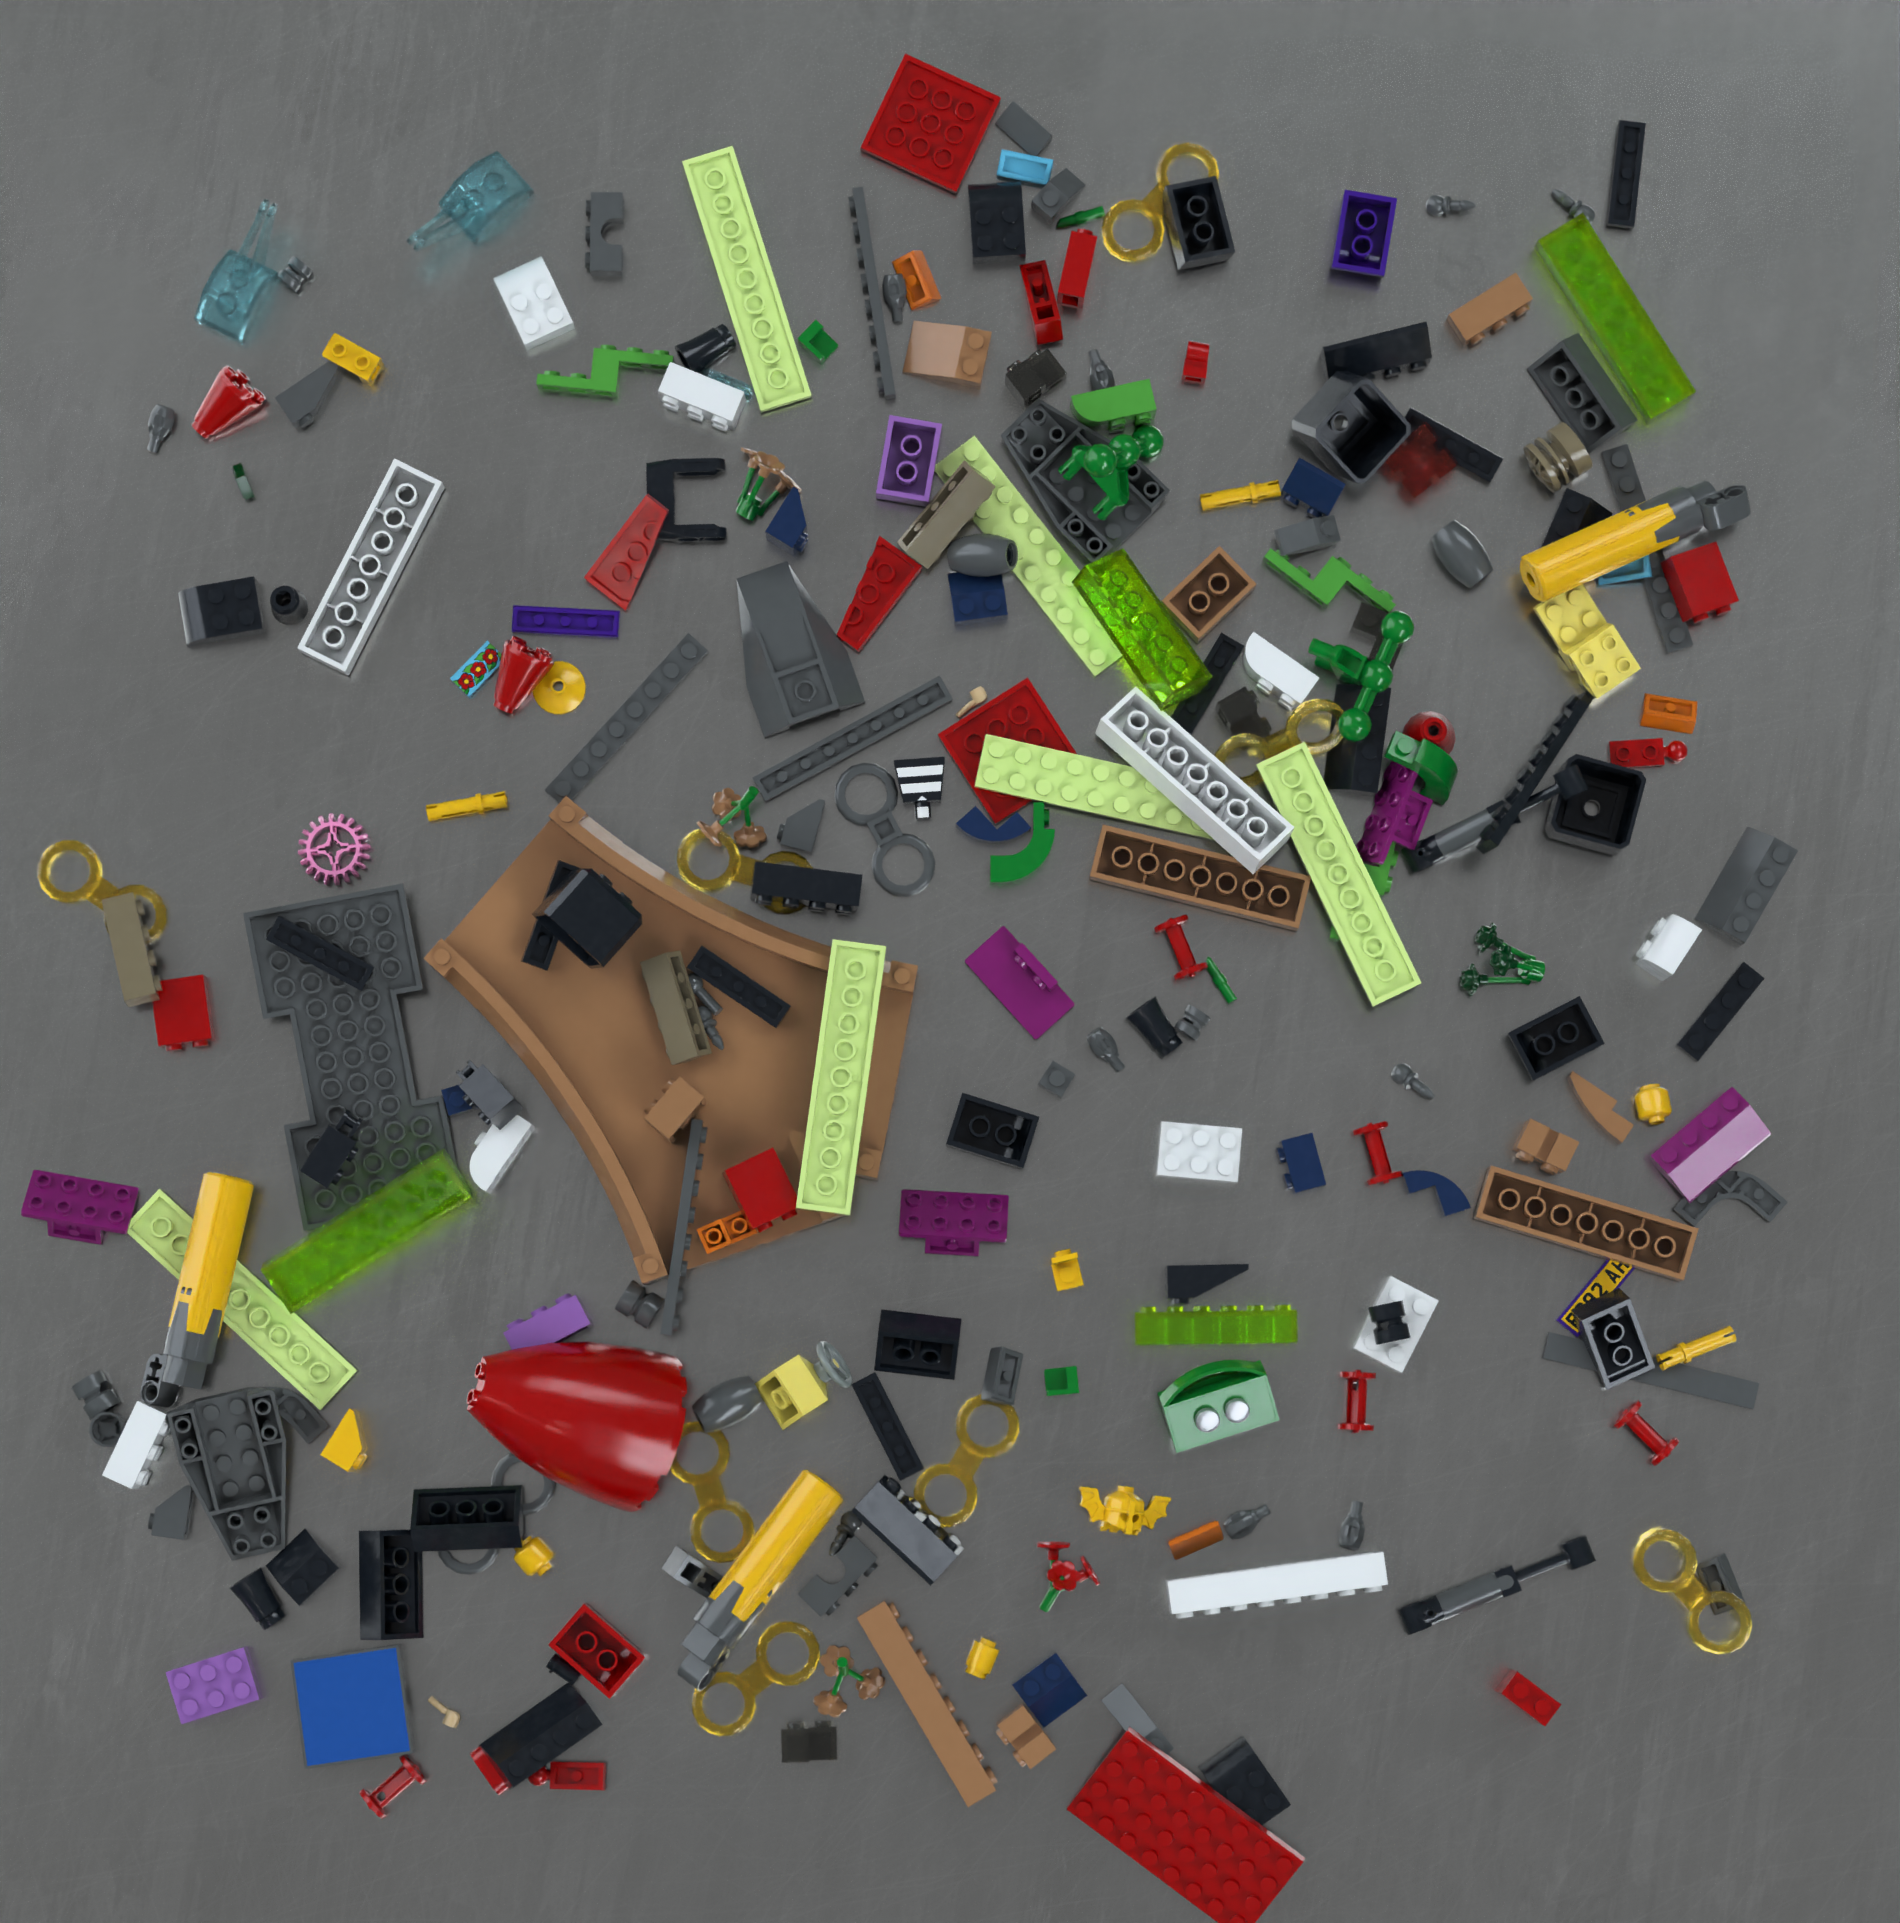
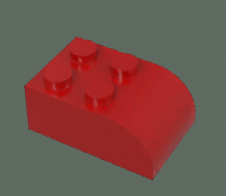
(597, 1650)

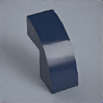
(979, 828)
(1448, 1194)

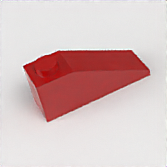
(1041, 302)

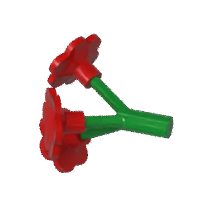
(1063, 1575)

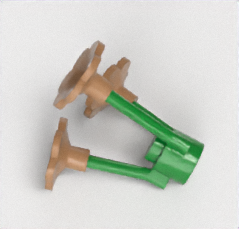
(749, 503)

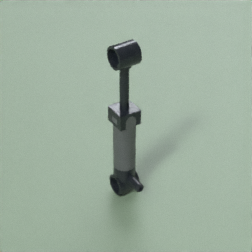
(1466, 832)
(1488, 1588)

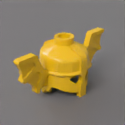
(1123, 1509)

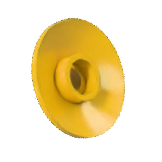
(566, 699)

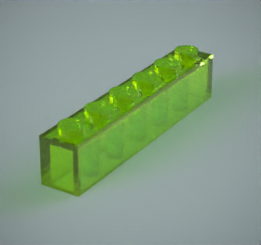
(1215, 1327)

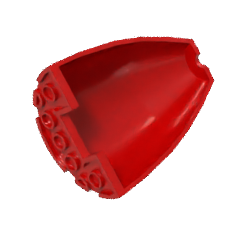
(586, 1415)

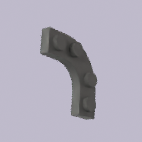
(1735, 1186)
(299, 1414)

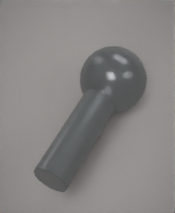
(697, 987)

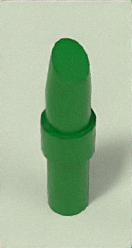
(1080, 217)
(1220, 981)

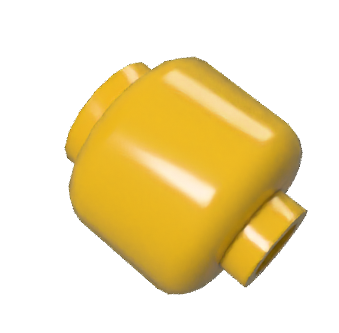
(1653, 1104)
(533, 1556)

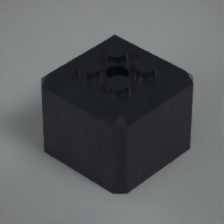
(1369, 429)
(1615, 791)
(589, 916)

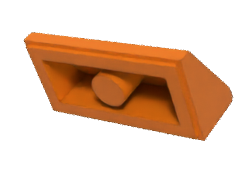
(919, 280)
(1668, 713)
(1195, 1540)

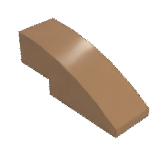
(1599, 1108)

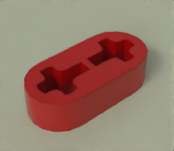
(488, 1771)

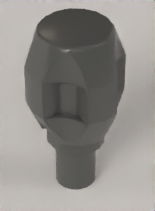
(895, 294)
(1100, 373)
(159, 425)
(1105, 1047)
(1243, 1522)
(1352, 1528)

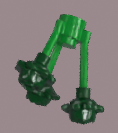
(1501, 961)

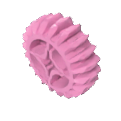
(321, 850)

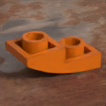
(724, 1232)

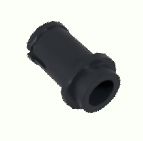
(562, 1669)

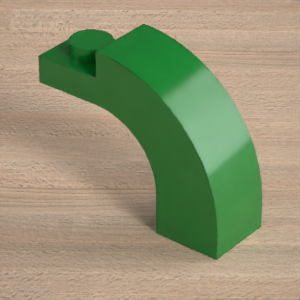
(1428, 761)
(1017, 867)

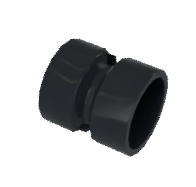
(1389, 1322)

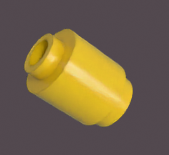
(981, 1658)

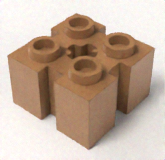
(1545, 1147)
(1025, 1736)

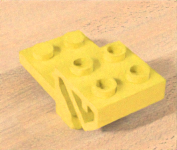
(1587, 641)

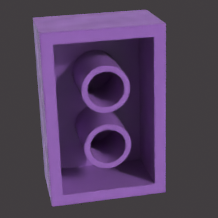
(909, 461)
(549, 1324)
(214, 1685)

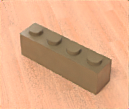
(946, 514)
(131, 949)
(675, 1007)

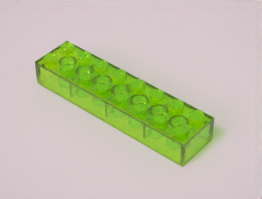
(1615, 318)
(367, 1230)

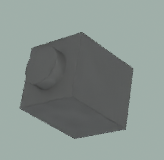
(1056, 1079)

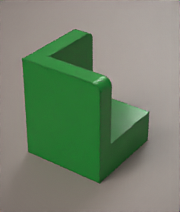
(817, 342)
(1061, 1381)

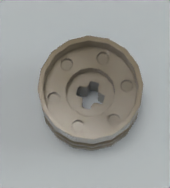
(1553, 460)

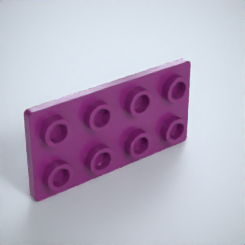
(1396, 815)
(1019, 982)
(79, 1206)
(953, 1220)

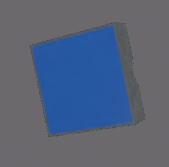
(352, 1706)

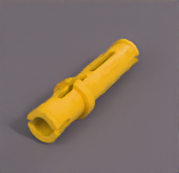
(1235, 496)
(471, 805)
(1695, 1348)

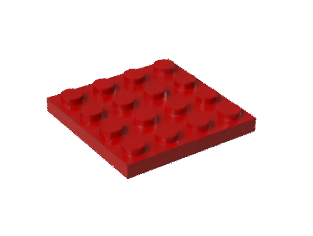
(930, 123)
(1012, 715)

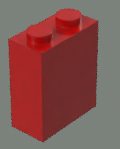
(1077, 268)
(1699, 583)
(183, 1013)
(762, 1190)
(1527, 1697)

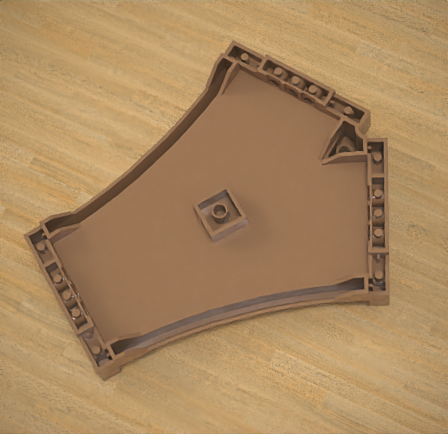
(604, 1060)

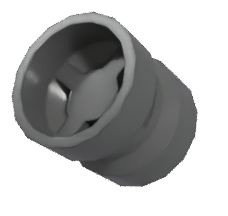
(289, 278)
(1193, 1016)

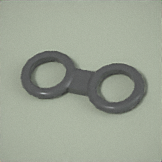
(884, 829)
(529, 1508)

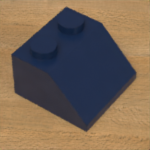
(1312, 489)
(789, 526)
(977, 599)
(1049, 1689)

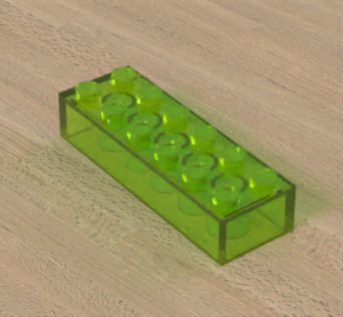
(1142, 629)

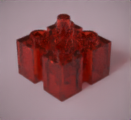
(1421, 460)

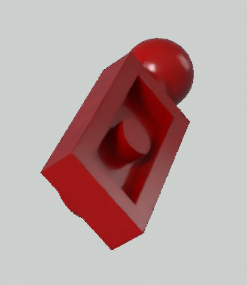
(1645, 752)
(571, 1776)

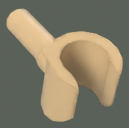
(978, 695)
(451, 1717)

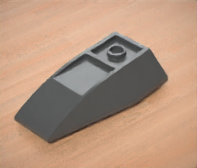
(1041, 444)
(791, 652)
(236, 1466)

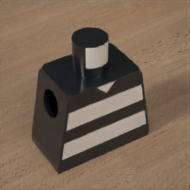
(920, 783)

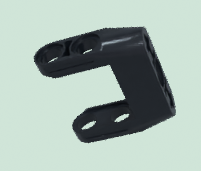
(661, 487)

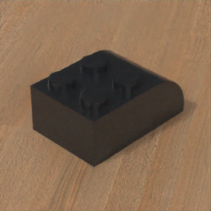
(996, 222)
(1197, 223)
(221, 611)
(1556, 1038)
(992, 1131)
(1245, 1781)

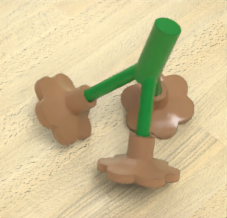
(730, 805)
(839, 1663)

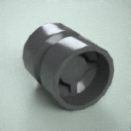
(639, 1304)
(95, 1394)
(107, 1428)

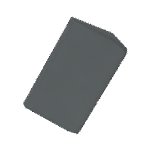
(1023, 129)
(1002, 1376)
(1718, 1576)

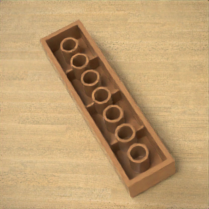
(1199, 878)
(1585, 1223)
(926, 1702)

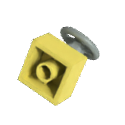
(801, 1386)

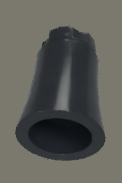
(705, 348)
(291, 613)
(1155, 1027)
(258, 1598)

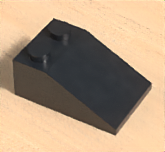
(1190, 1281)
(1613, 1338)

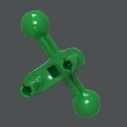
(1110, 463)
(1357, 669)

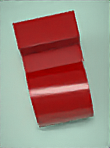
(1196, 362)

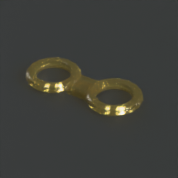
(1153, 203)
(1285, 738)
(739, 868)
(96, 887)
(967, 1460)
(712, 1498)
(1692, 1591)
(757, 1678)

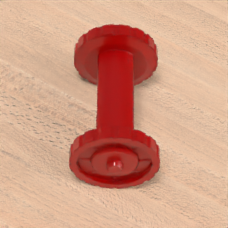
(1181, 947)
(1377, 1153)
(1356, 1401)
(1646, 1433)
(393, 1786)

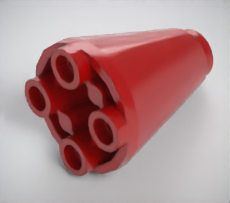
(226, 402)
(519, 673)
(1419, 725)

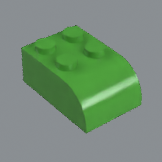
(1115, 406)

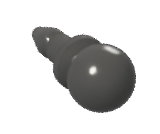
(1437, 205)
(1575, 208)
(709, 1026)
(1403, 1075)
(849, 1524)

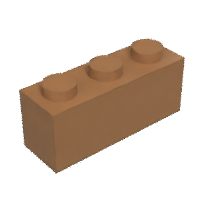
(1490, 310)

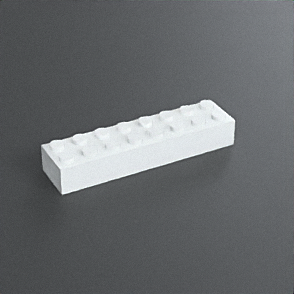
(371, 567)
(1194, 780)
(1276, 1582)

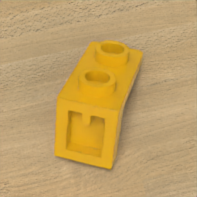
(353, 358)
(1066, 1270)

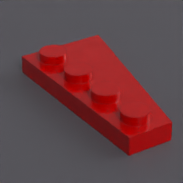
(626, 556)
(882, 585)

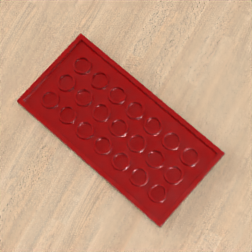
(1185, 1832)

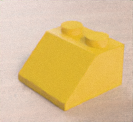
(348, 1443)

